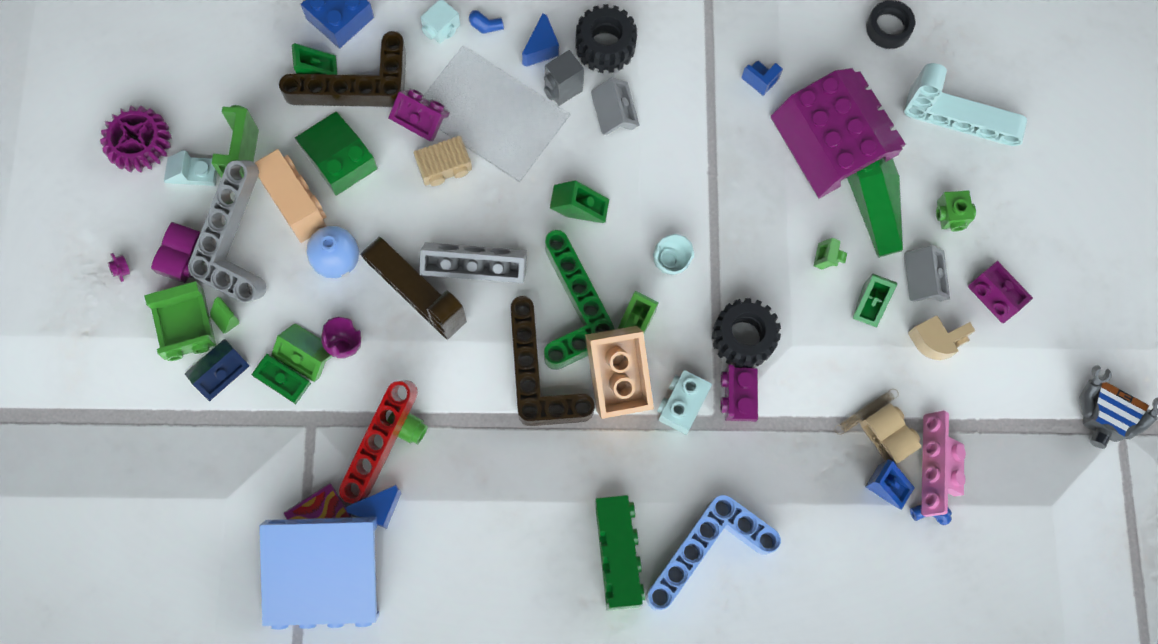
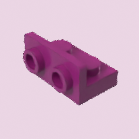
(418, 114)
(1000, 292)
(740, 394)

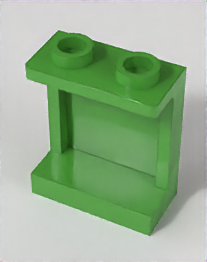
(243, 138)
(181, 321)

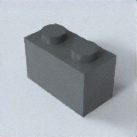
(563, 78)

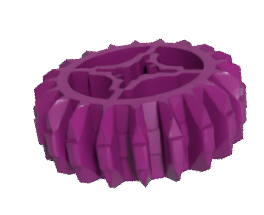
(142, 125)

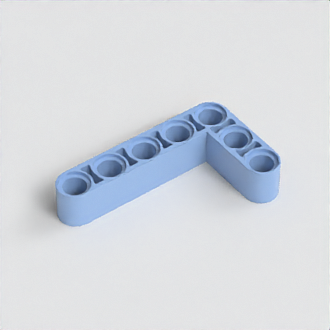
(703, 544)

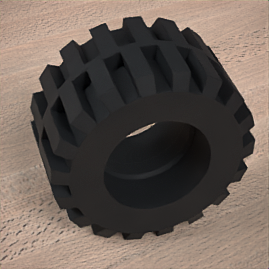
(606, 21)
(758, 317)

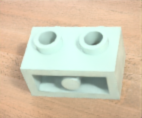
(684, 402)

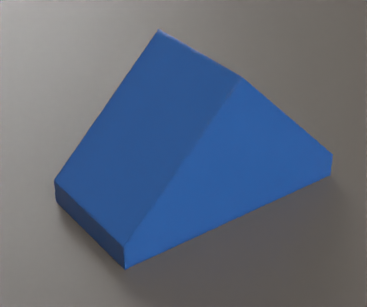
(542, 44)
(890, 484)
(378, 505)

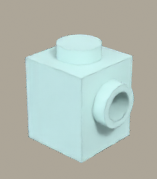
(440, 21)

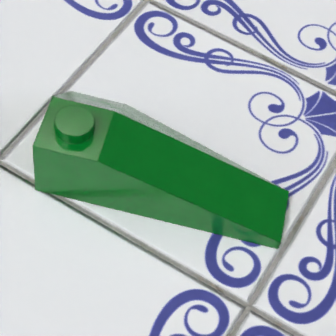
(879, 202)

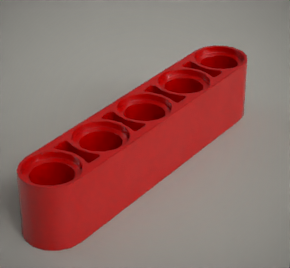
(368, 448)

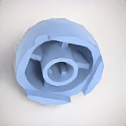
(332, 251)

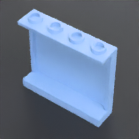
(318, 572)

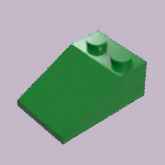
(337, 153)

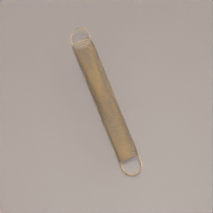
(870, 413)

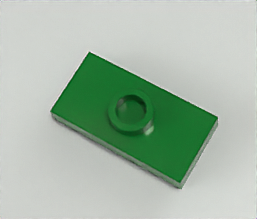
(281, 379)

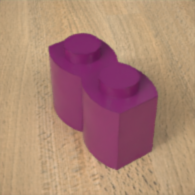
(175, 252)

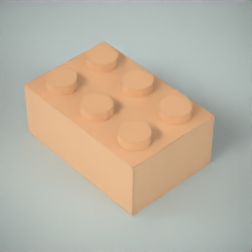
(291, 194)
(619, 372)

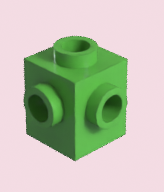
(955, 210)

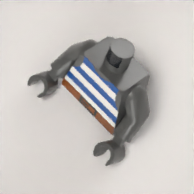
(1113, 412)

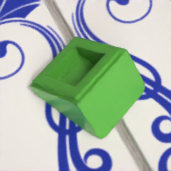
(223, 316)

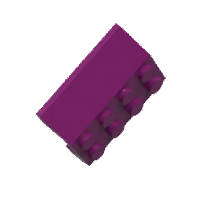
(836, 129)

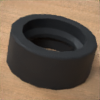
(896, 9)

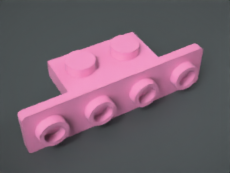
(940, 465)

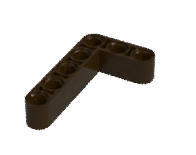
(353, 83)
(439, 310)
(531, 373)

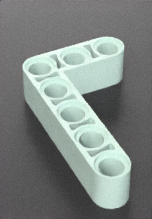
(931, 105)

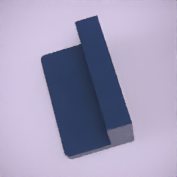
(216, 370)

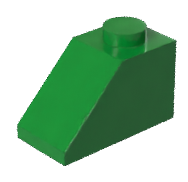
(579, 202)

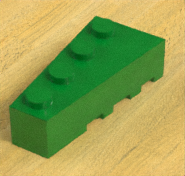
(618, 553)

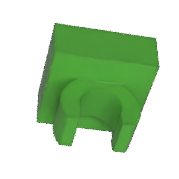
(829, 254)

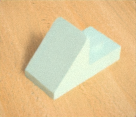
(189, 170)

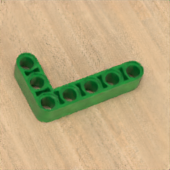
(580, 301)

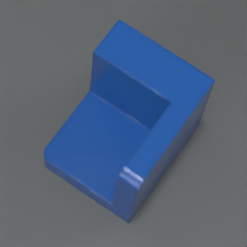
(761, 77)

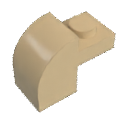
(935, 341)

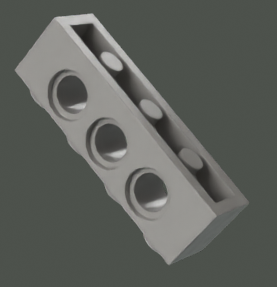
(473, 262)

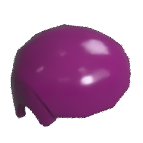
(340, 338)

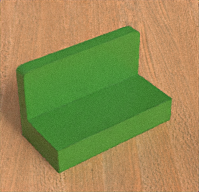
(301, 351)

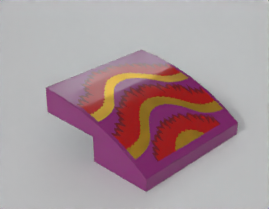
(321, 504)

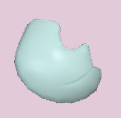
(673, 254)

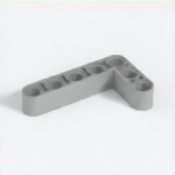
(224, 234)

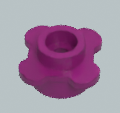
(118, 266)

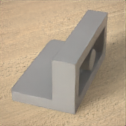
(614, 106)
(927, 274)

